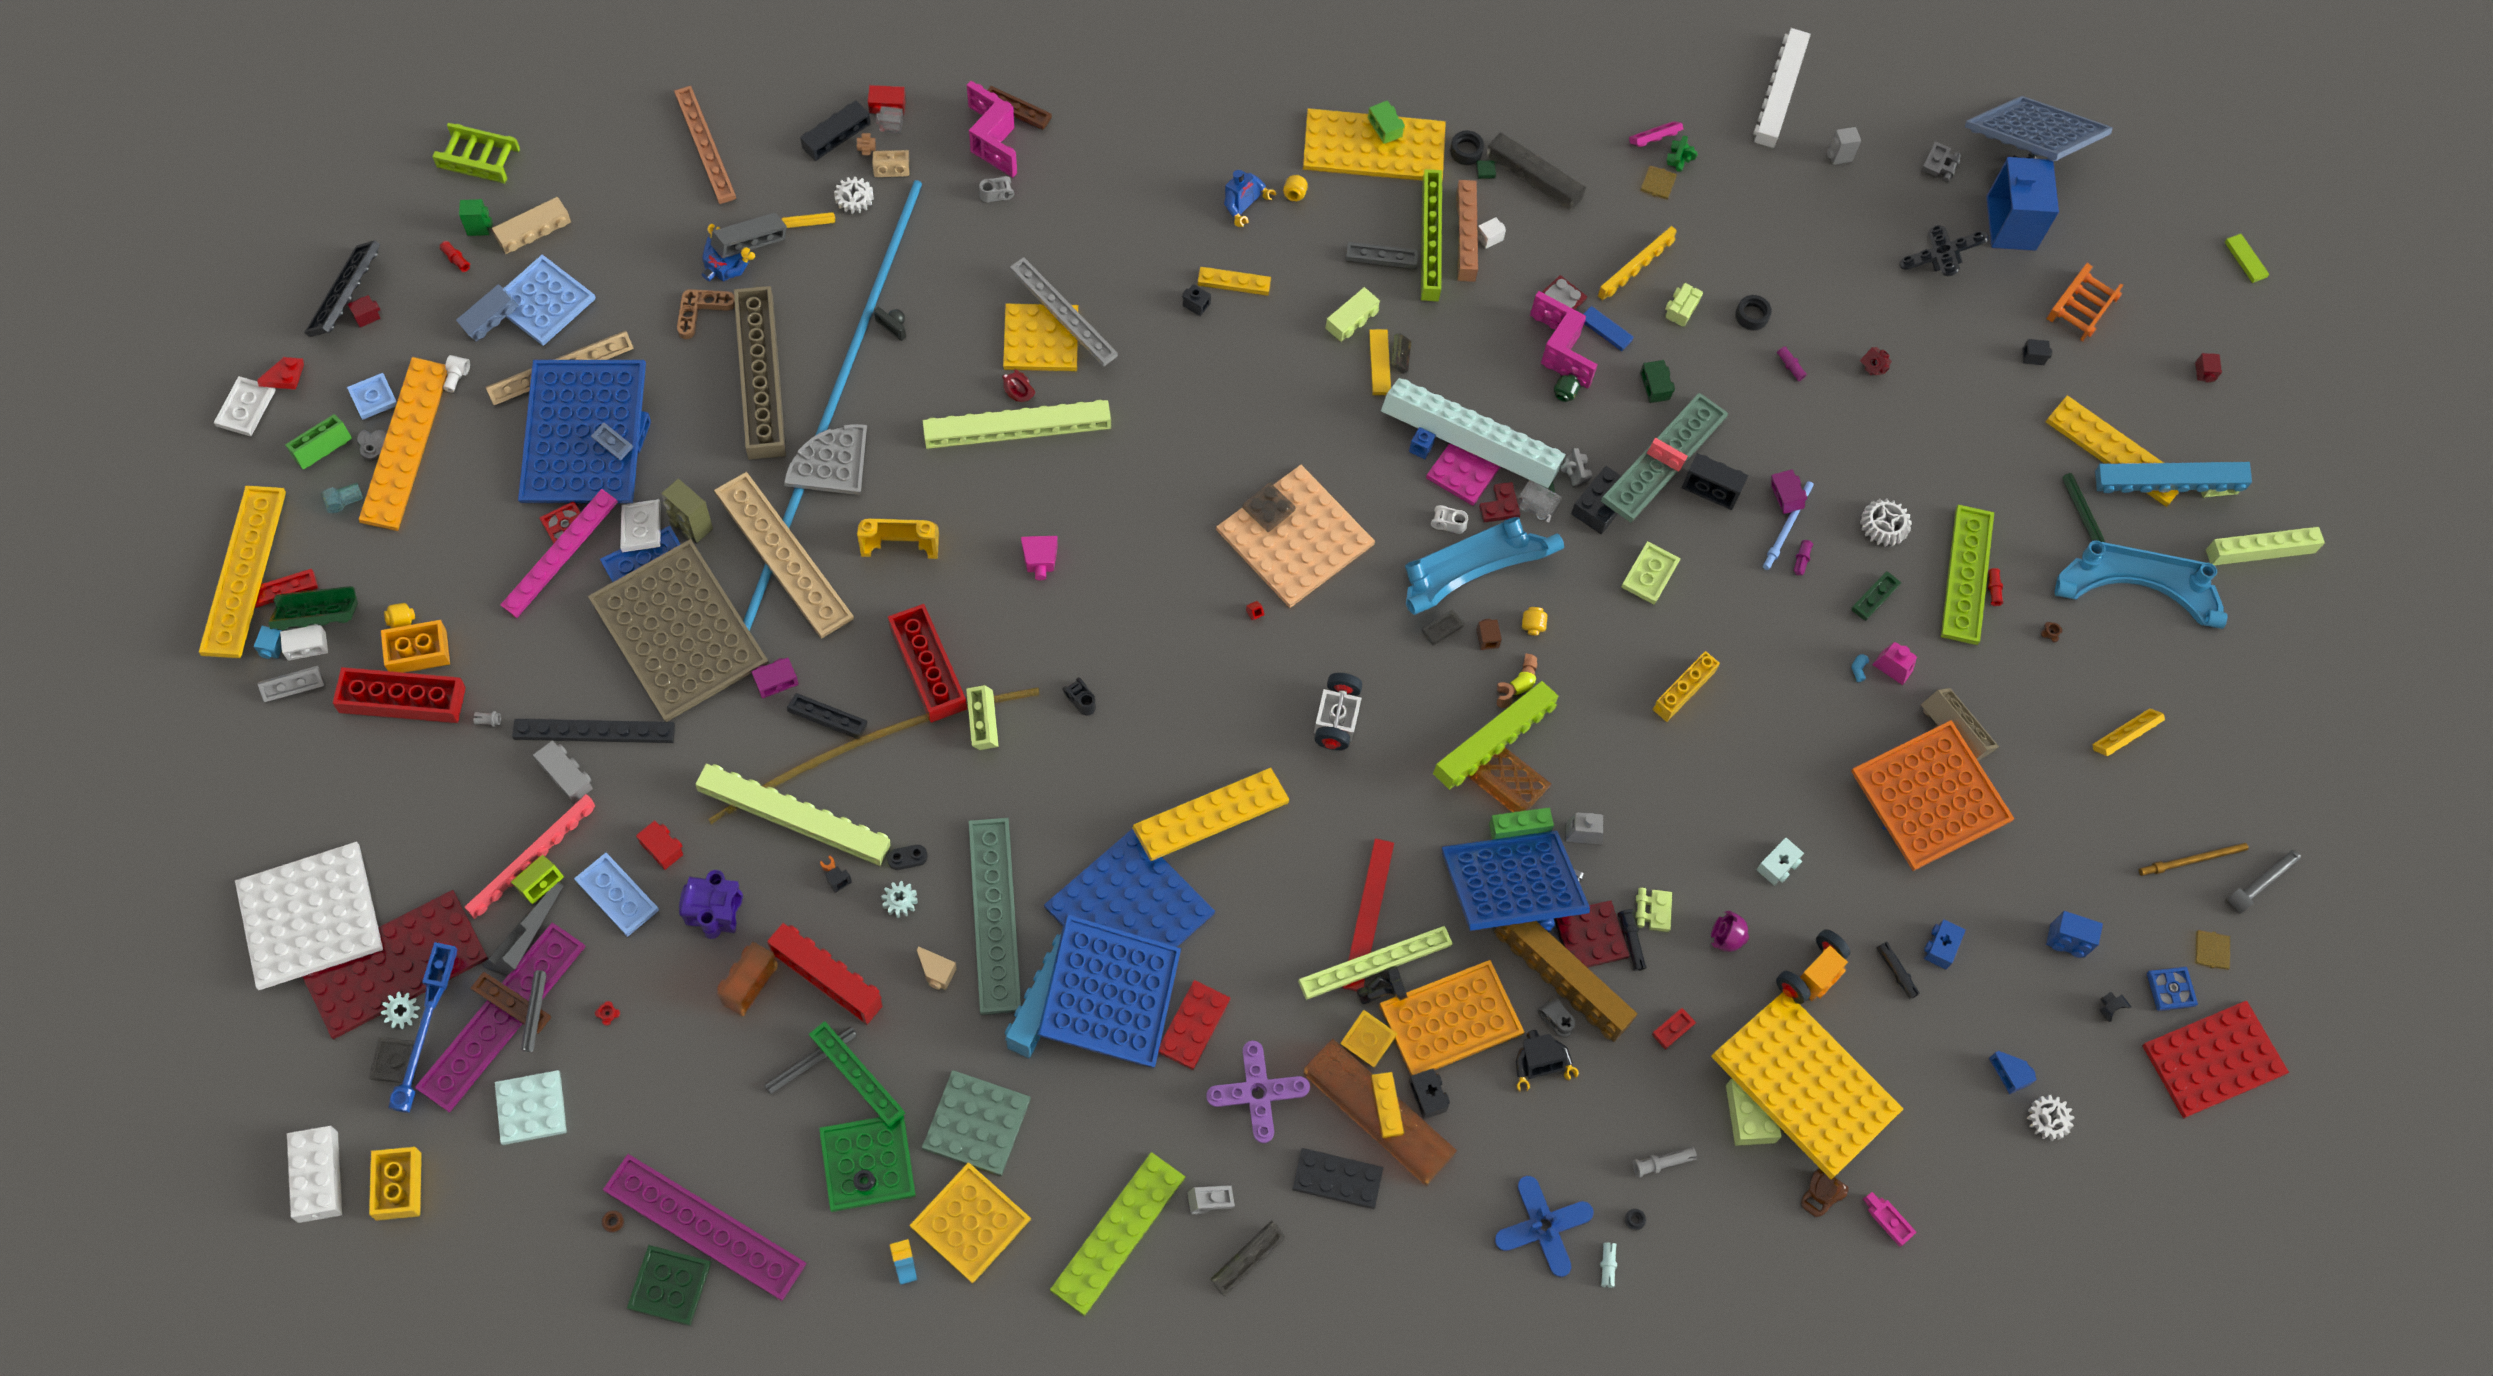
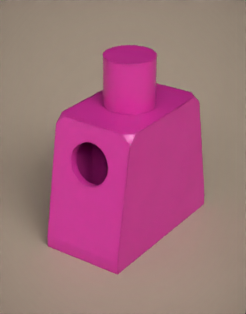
(1039, 554)
(1896, 662)

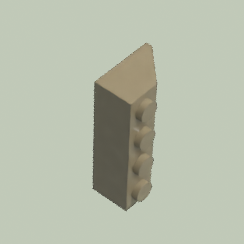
(1946, 706)

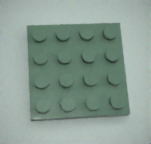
(976, 1123)

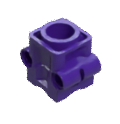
(711, 903)

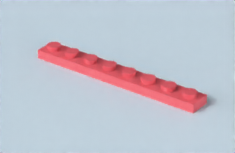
(540, 847)

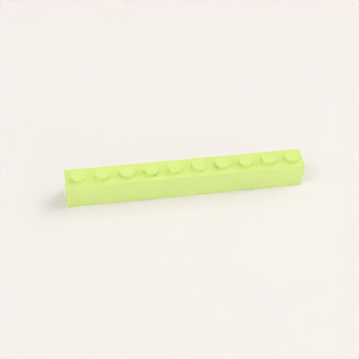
(1017, 424)
(793, 814)

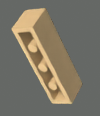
(531, 225)

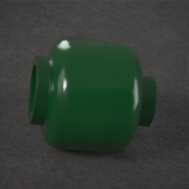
(1566, 388)

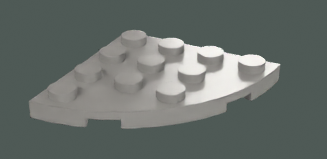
(830, 461)

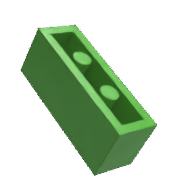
(318, 441)
(1521, 823)

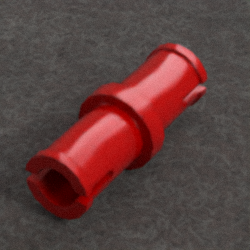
(454, 256)
(1995, 587)

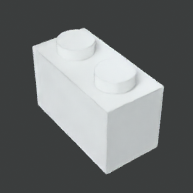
(304, 642)

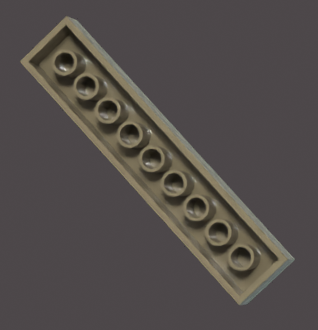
(759, 373)

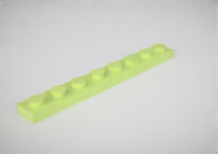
(1375, 962)

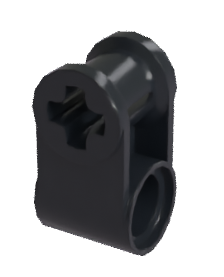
(1078, 694)

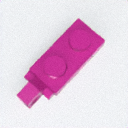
(1889, 1219)

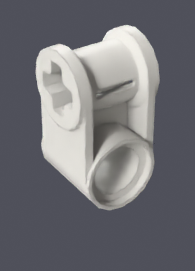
(1449, 519)

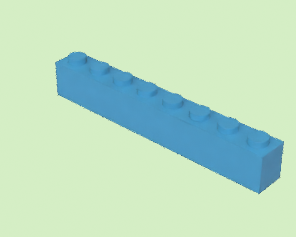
(2173, 476)

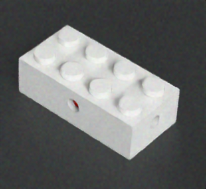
(314, 1174)

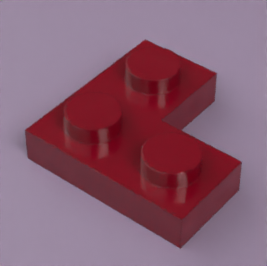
(1504, 506)

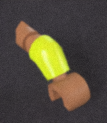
(1521, 684)

